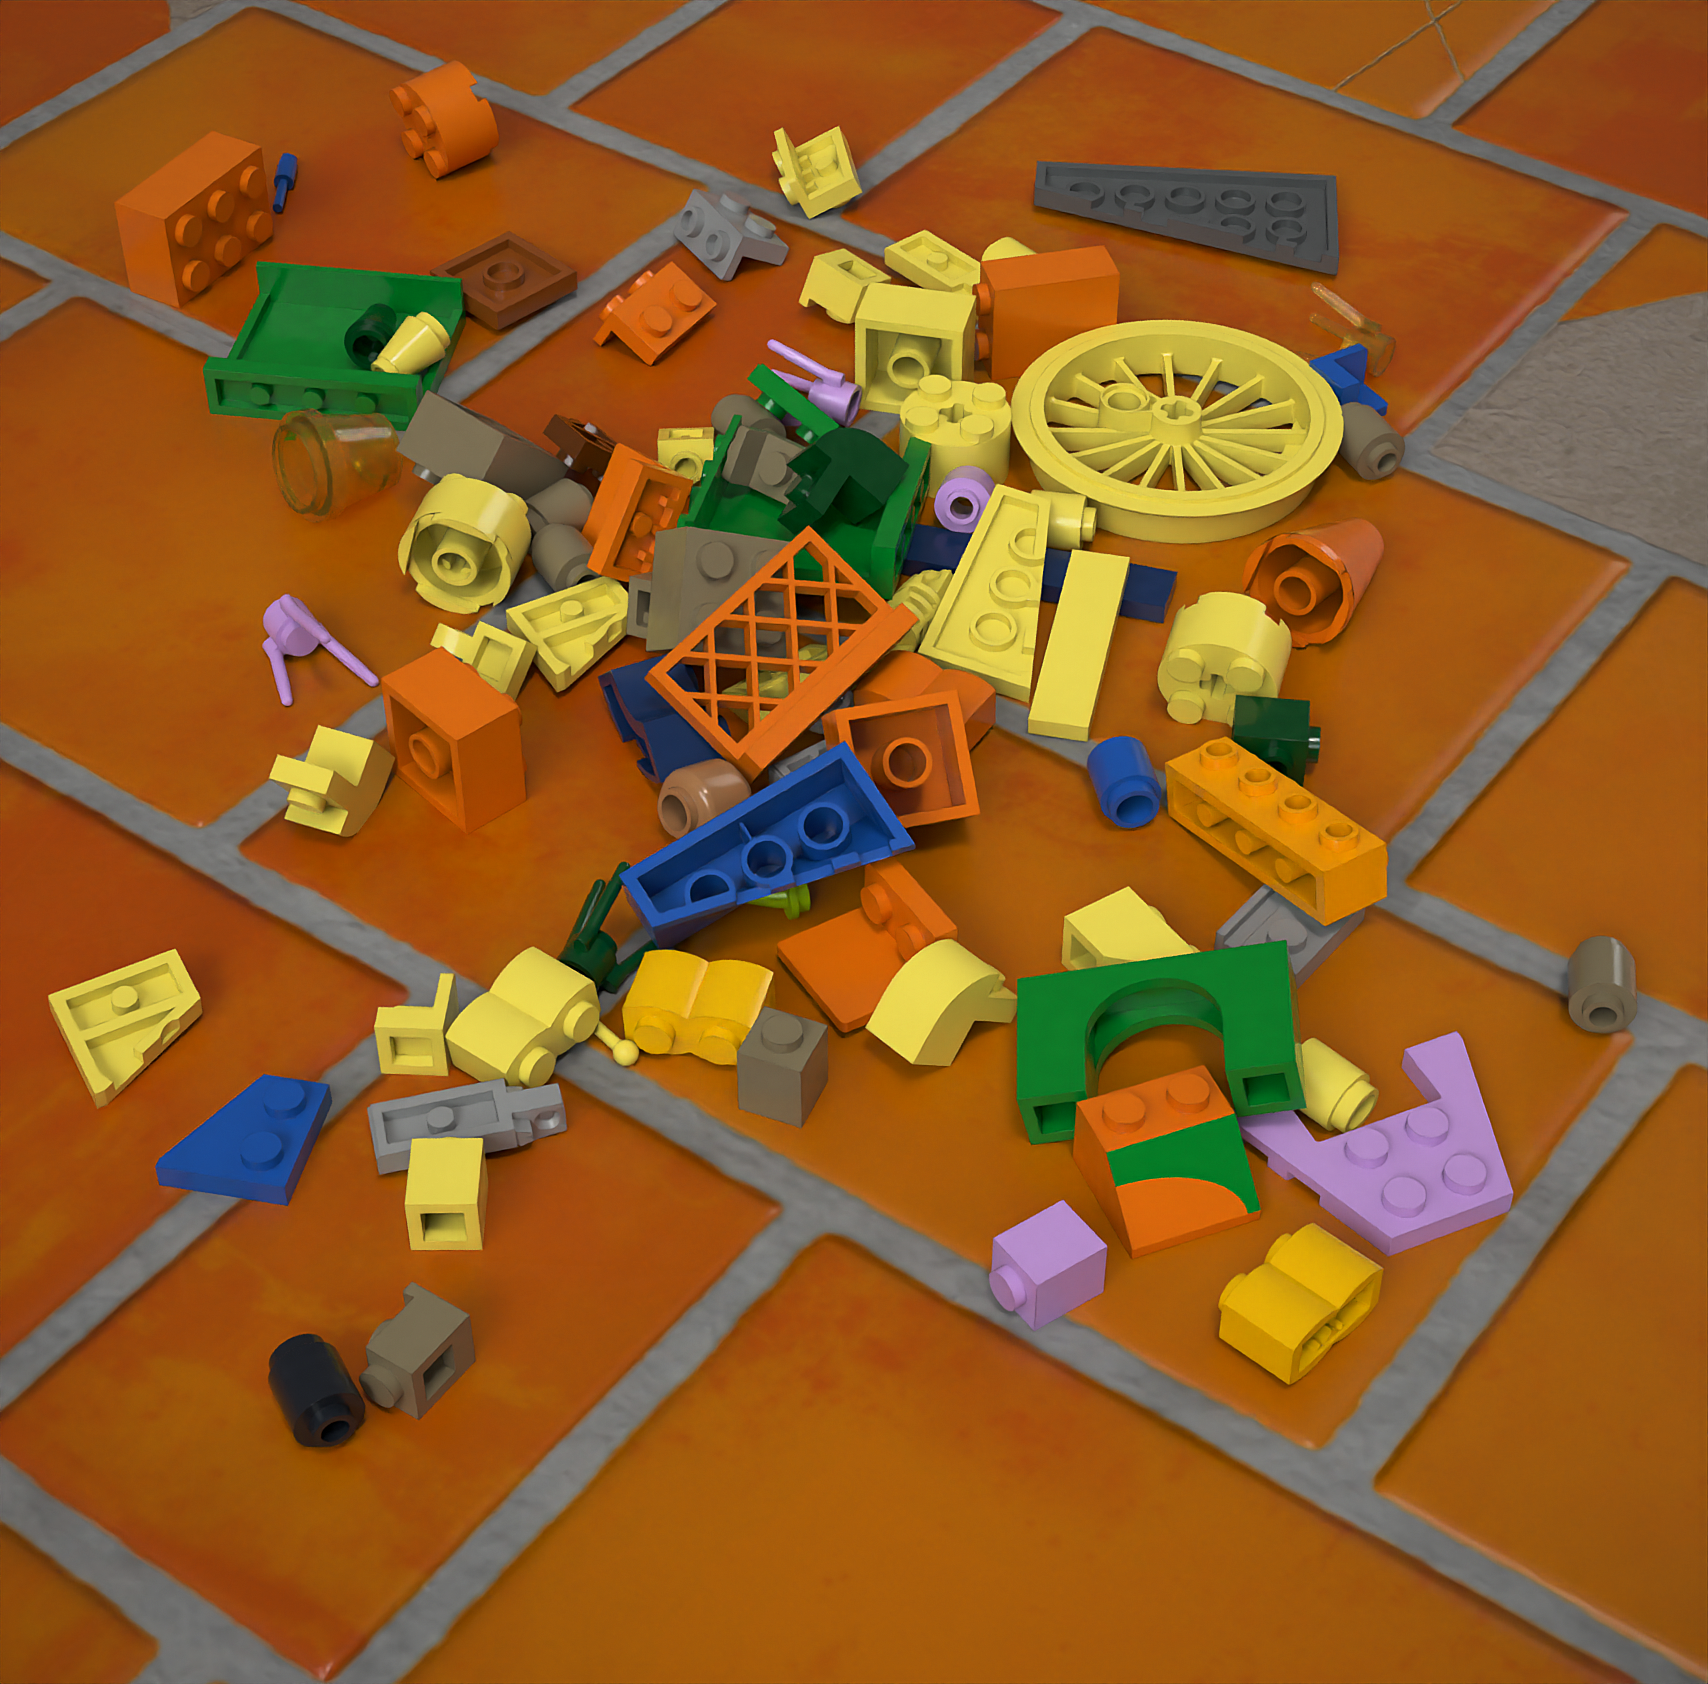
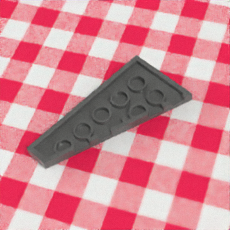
(1244, 212)

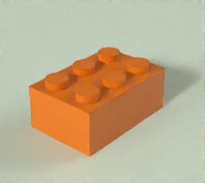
(194, 219)

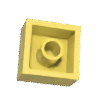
(908, 336)

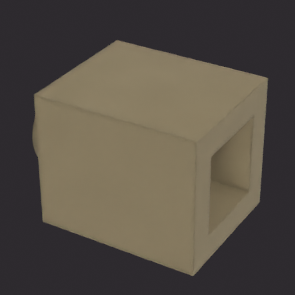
(782, 1066)

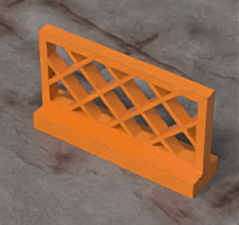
(806, 700)

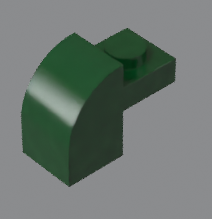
(844, 470)

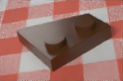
(580, 446)

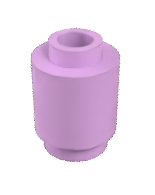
(968, 483)

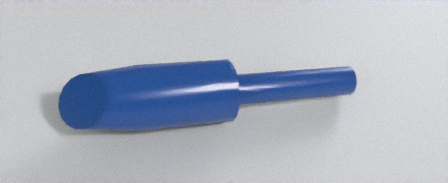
(284, 179)

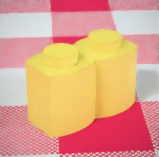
(524, 1021)

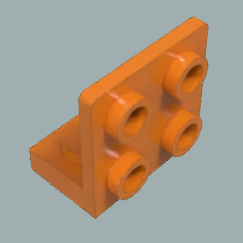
(628, 510)
(859, 953)

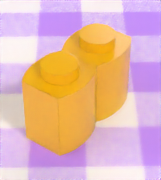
(695, 1004)
(1299, 1301)

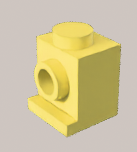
(839, 284)

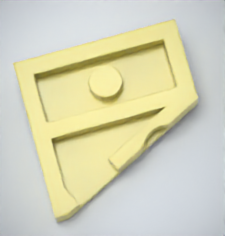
(572, 627)
(125, 1020)

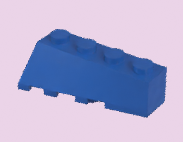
(782, 837)

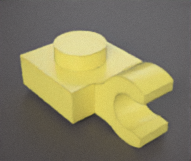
(494, 653)

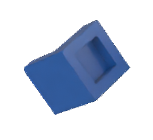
(1346, 374)

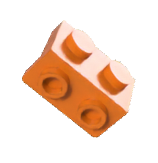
(656, 313)

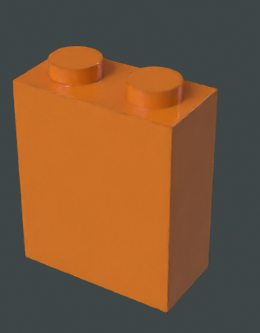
(1039, 302)

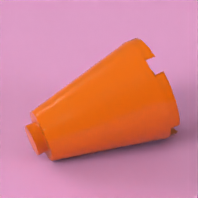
(1314, 576)

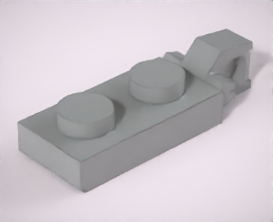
(477, 1110)

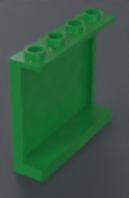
(295, 348)
(872, 546)

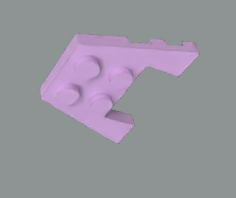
(1405, 1173)

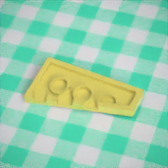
(995, 595)

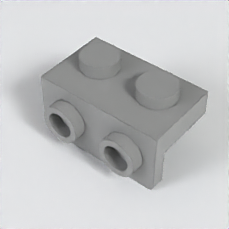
(725, 230)

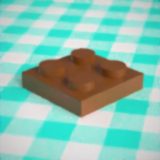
(508, 279)

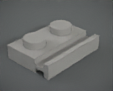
(1274, 918)

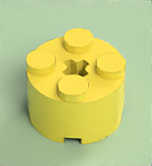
(964, 425)
(465, 544)
(1220, 652)

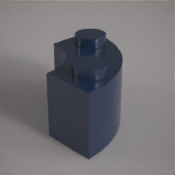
(655, 725)

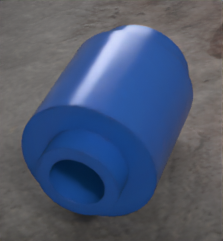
(1124, 781)

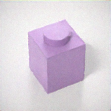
(1047, 1265)

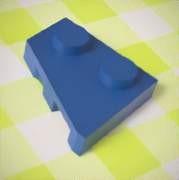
(252, 1143)

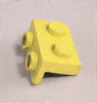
(817, 172)

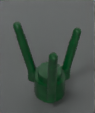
(593, 950)

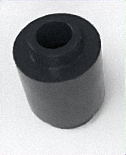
(315, 1391)

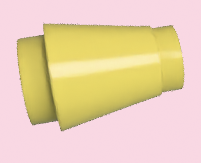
(414, 346)

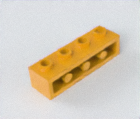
(1277, 830)

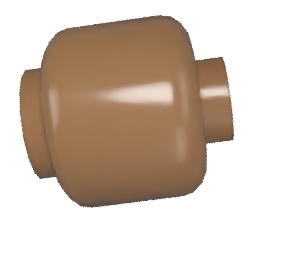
(699, 794)

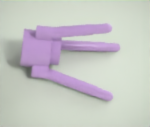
(828, 392)
(297, 633)

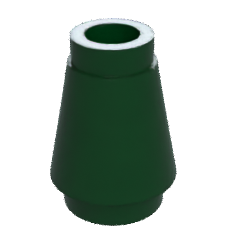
(370, 334)

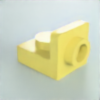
(686, 450)

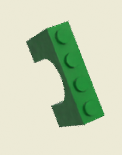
(1080, 1016)

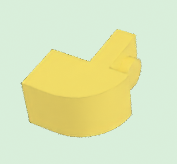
(336, 783)
(937, 1001)

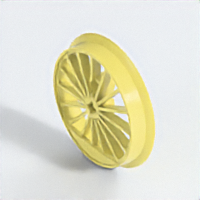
(1144, 432)

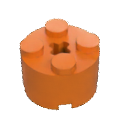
(445, 119)

